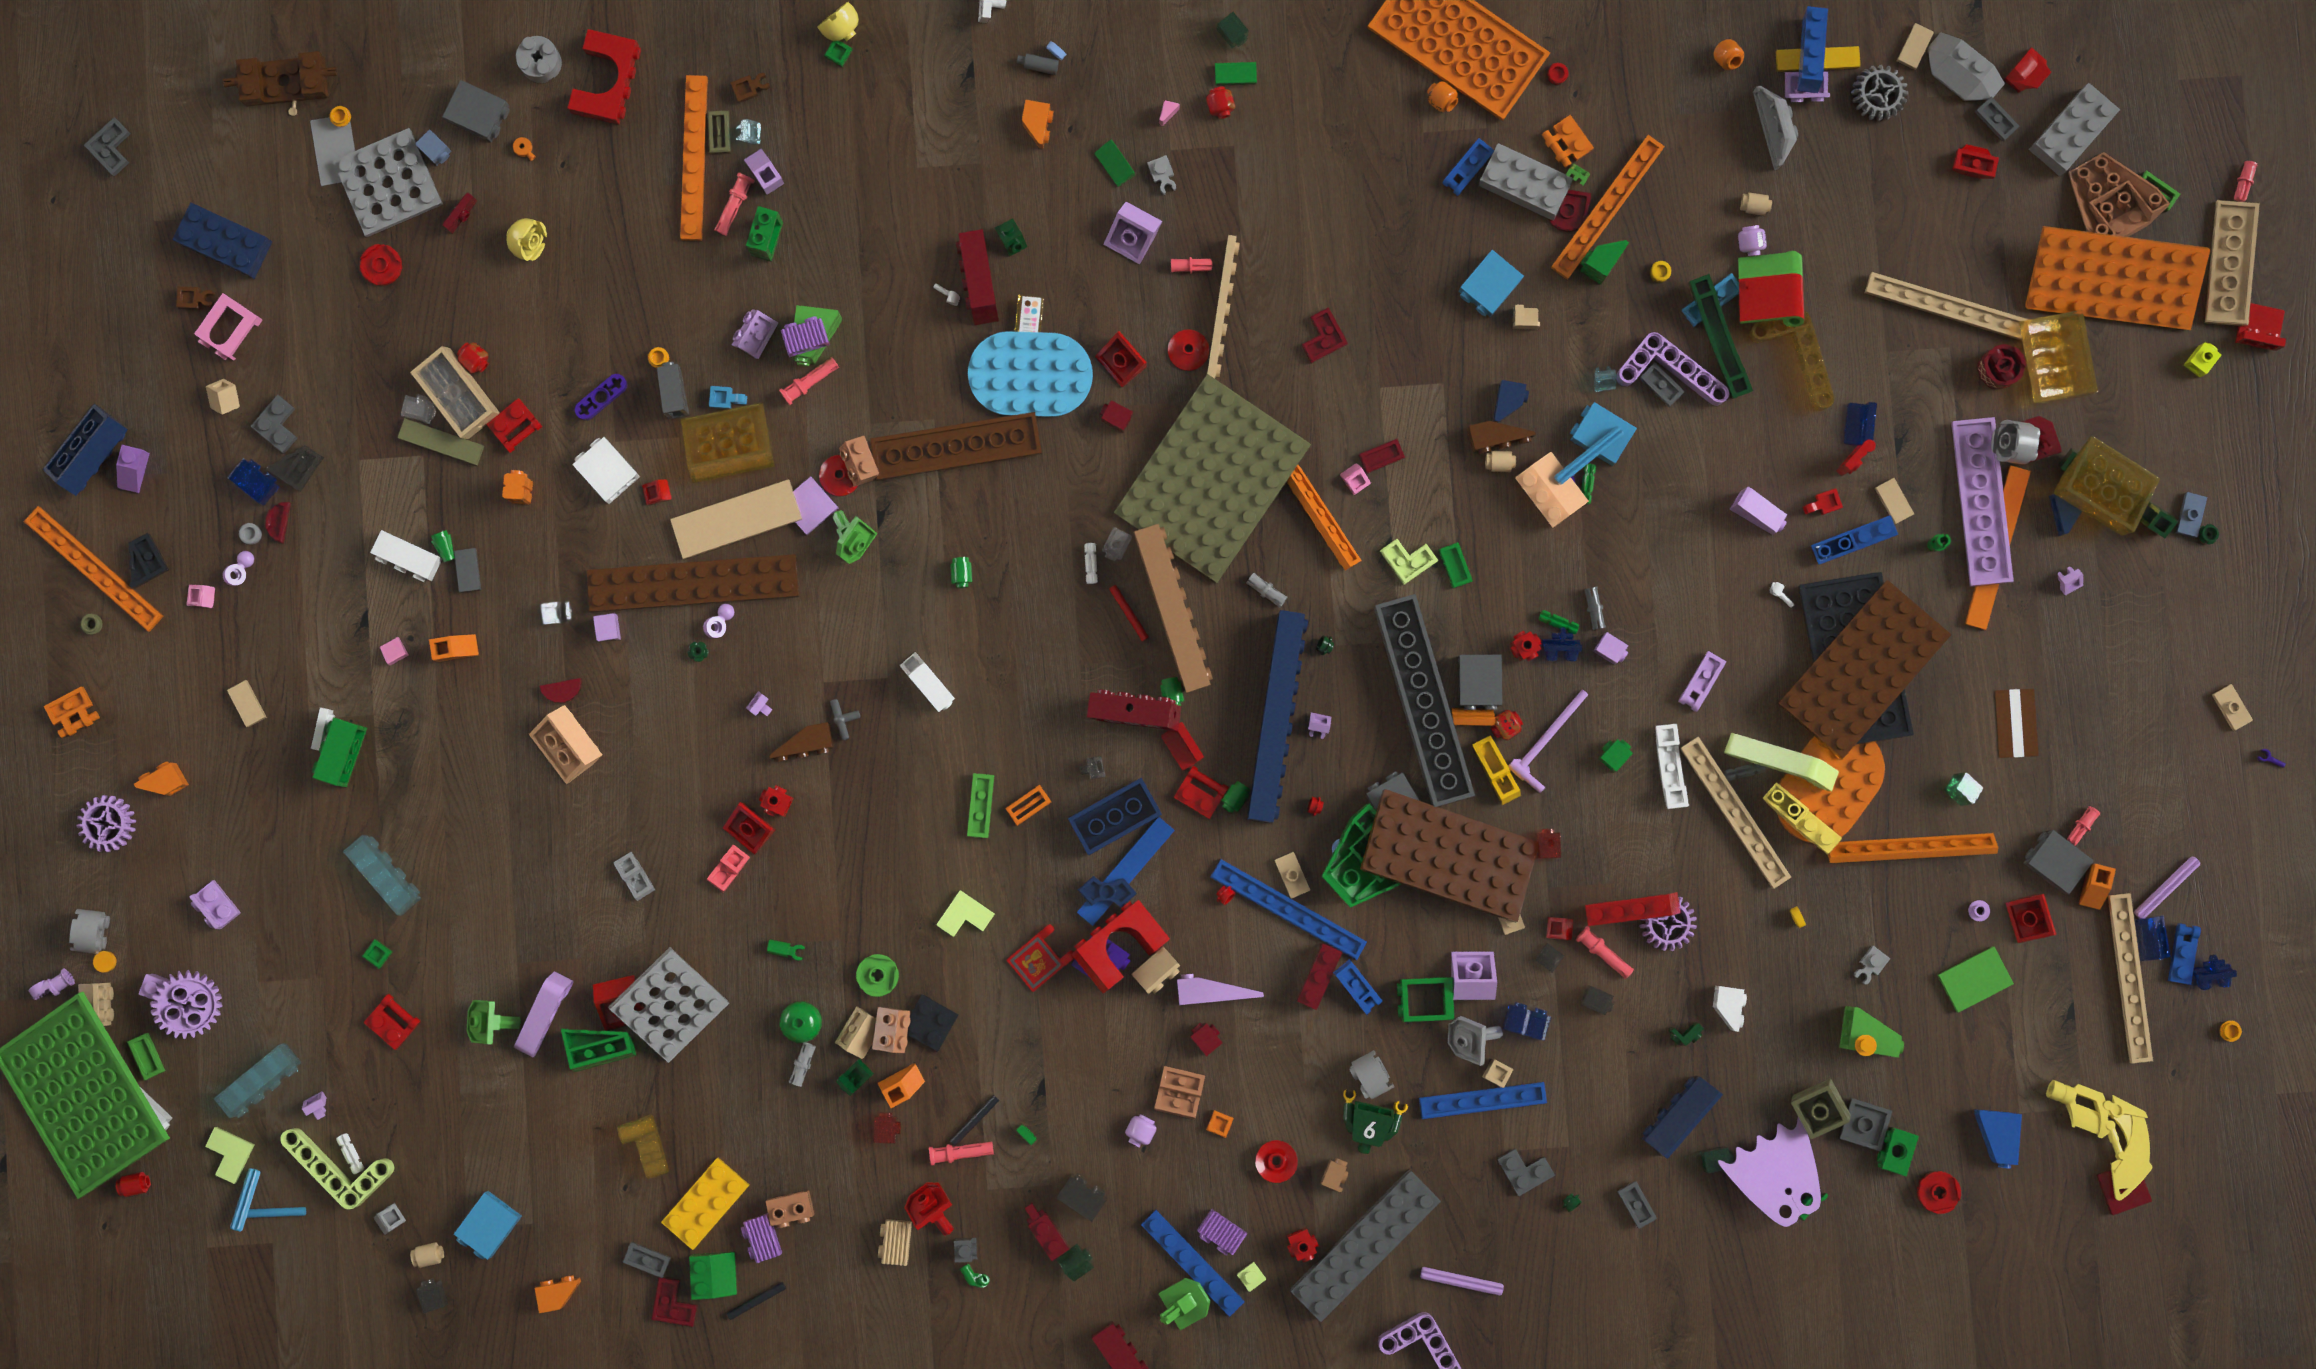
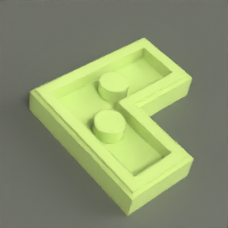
(1407, 565)
(962, 909)
(235, 1152)

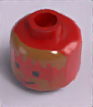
(1220, 102)
(473, 357)
(1507, 725)

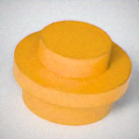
(340, 116)
(657, 357)
(2230, 1031)
(1865, 1045)

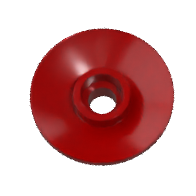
(1188, 360)
(833, 485)
(1286, 1167)

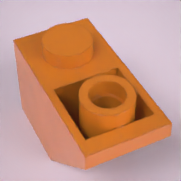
(1035, 121)
(453, 647)
(165, 781)
(2096, 886)
(901, 1085)
(555, 1295)

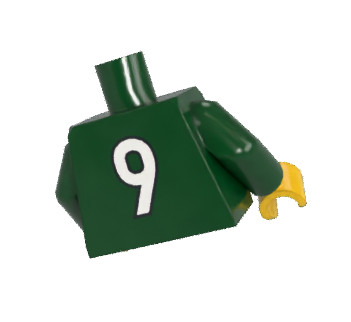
(1371, 1123)

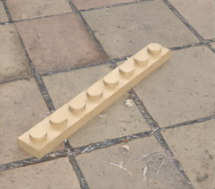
(1944, 305)
(1223, 307)
(1735, 812)
(2130, 978)

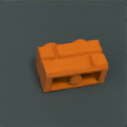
(517, 487)

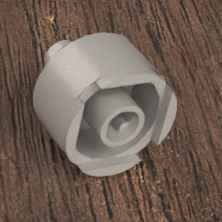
(532, 49)
(2015, 442)
(88, 931)
(1371, 1075)

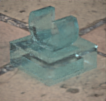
(749, 131)
(1605, 379)

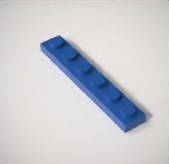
(1192, 1262)

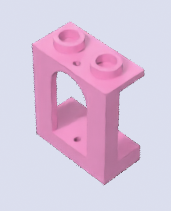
(230, 346)

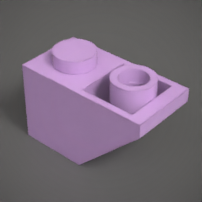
(764, 171)

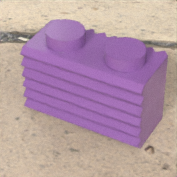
(804, 336)
(1221, 1232)
(761, 1238)

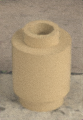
(1755, 204)
(1500, 461)
(427, 1255)

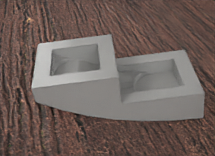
(634, 876)

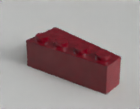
(978, 277)

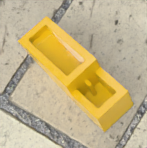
(1496, 770)

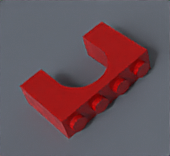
(607, 105)
(1632, 909)
(1093, 954)

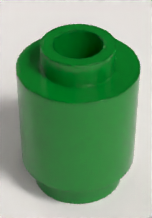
(961, 572)
(1172, 689)
(1235, 797)

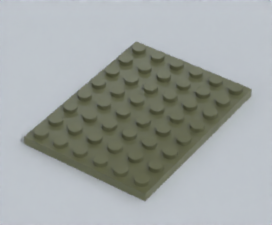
(1213, 477)

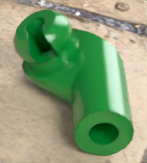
(974, 1279)

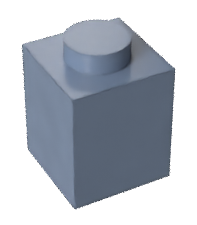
(433, 147)

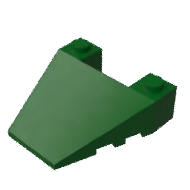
(1344, 866)

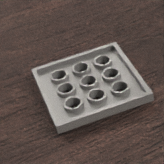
(390, 215)
(669, 991)

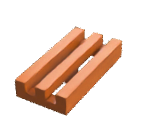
(1473, 717)
(1026, 796)

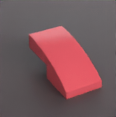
(728, 868)

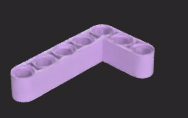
(1674, 367)
(1417, 1333)

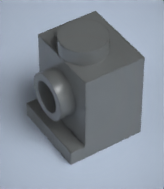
(965, 1249)

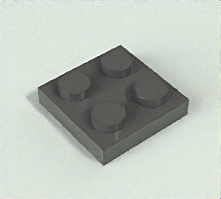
(1866, 1124)

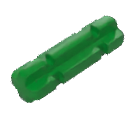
(1588, 481)
(1557, 621)

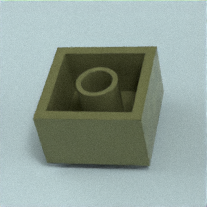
(1820, 1108)

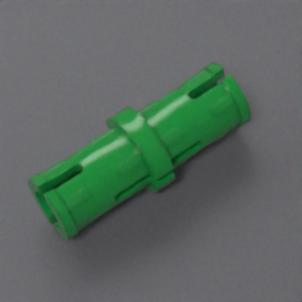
(1938, 544)

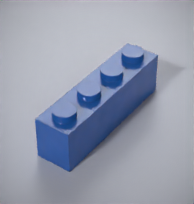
(1812, 49)

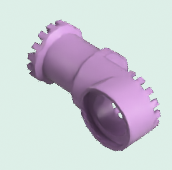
(54, 985)

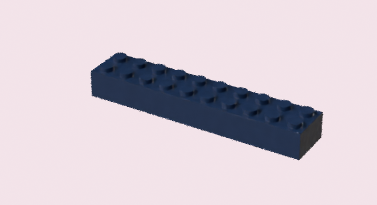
(1276, 715)

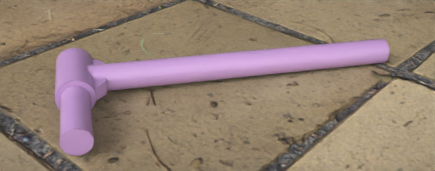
(1520, 767)

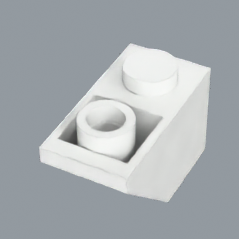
(1729, 1004)

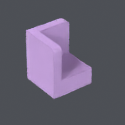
(607, 627)

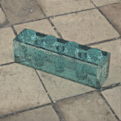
(382, 874)
(258, 1080)

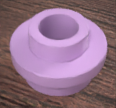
(1973, 910)

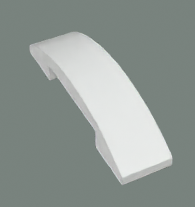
(1670, 766)

